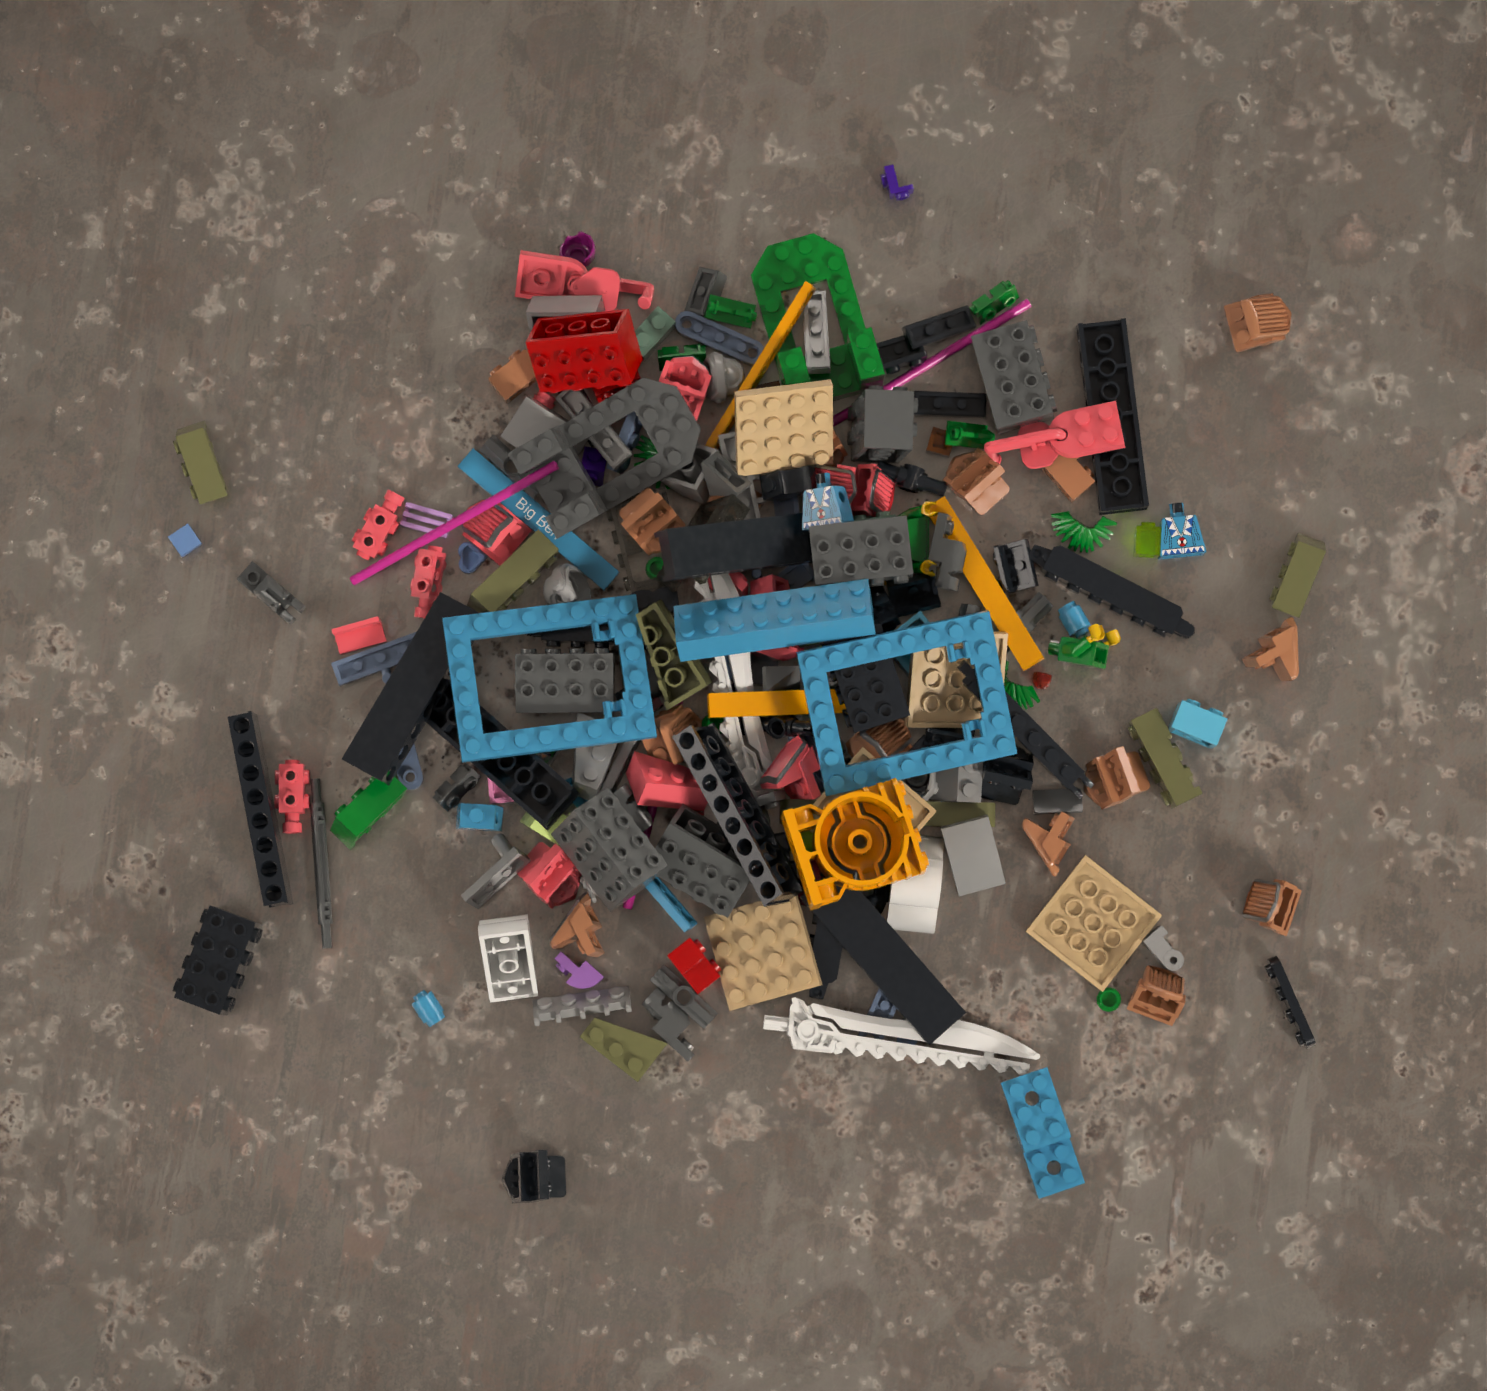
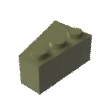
(200, 463)
(1298, 575)
(623, 1047)

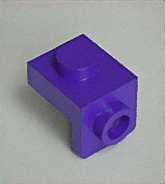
(890, 182)
(594, 464)

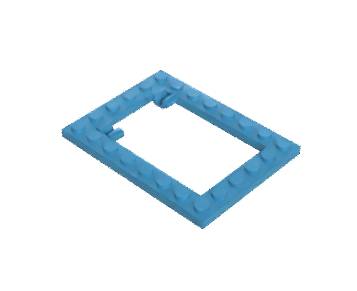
(636, 707)
(995, 725)

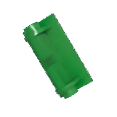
(1003, 296)
(730, 311)
(669, 353)
(967, 434)

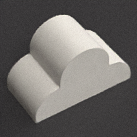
(916, 900)
(508, 958)

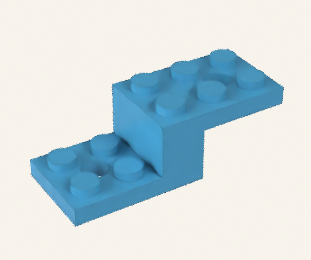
(1042, 1132)

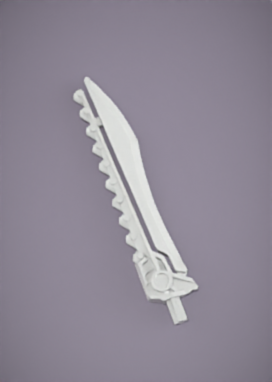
(742, 676)
(822, 1036)

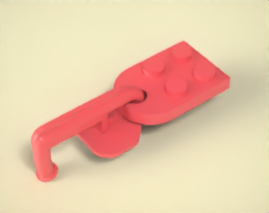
(552, 276)
(1088, 430)

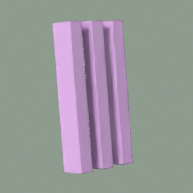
(406, 515)

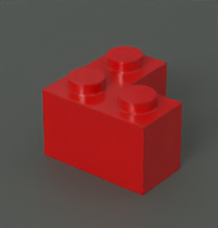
(694, 965)

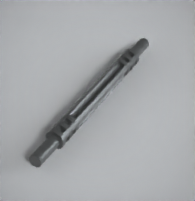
(321, 865)

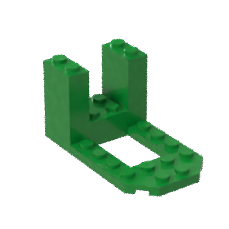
(816, 260)

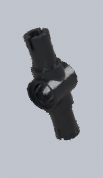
(913, 478)
(791, 725)

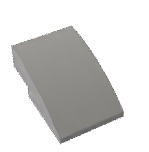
(532, 420)
(973, 855)

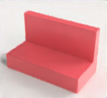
(359, 635)

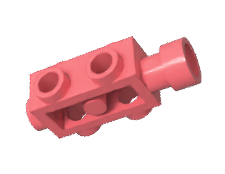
(377, 532)
(425, 576)
(292, 788)

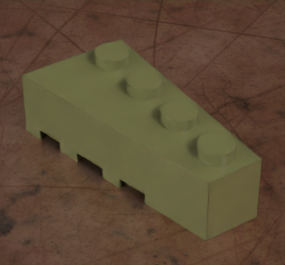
(514, 575)
(675, 678)
(1163, 759)

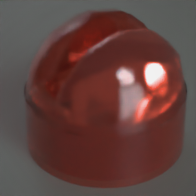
(1041, 680)

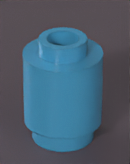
(1074, 620)
(428, 1008)

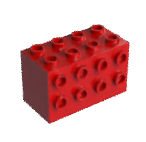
(584, 351)

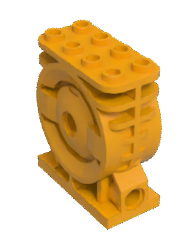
(880, 800)

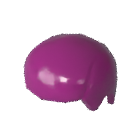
(579, 247)

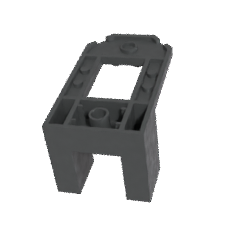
(570, 489)

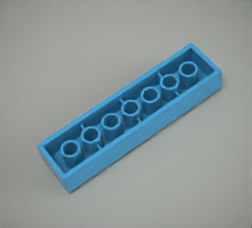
(774, 620)

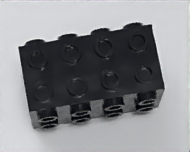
(869, 690)
(218, 960)

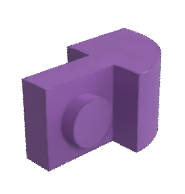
(582, 977)

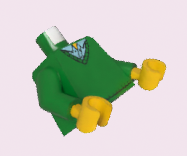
(919, 537)
(1085, 650)

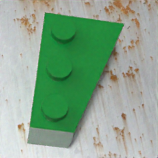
(365, 810)

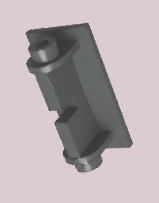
(450, 795)

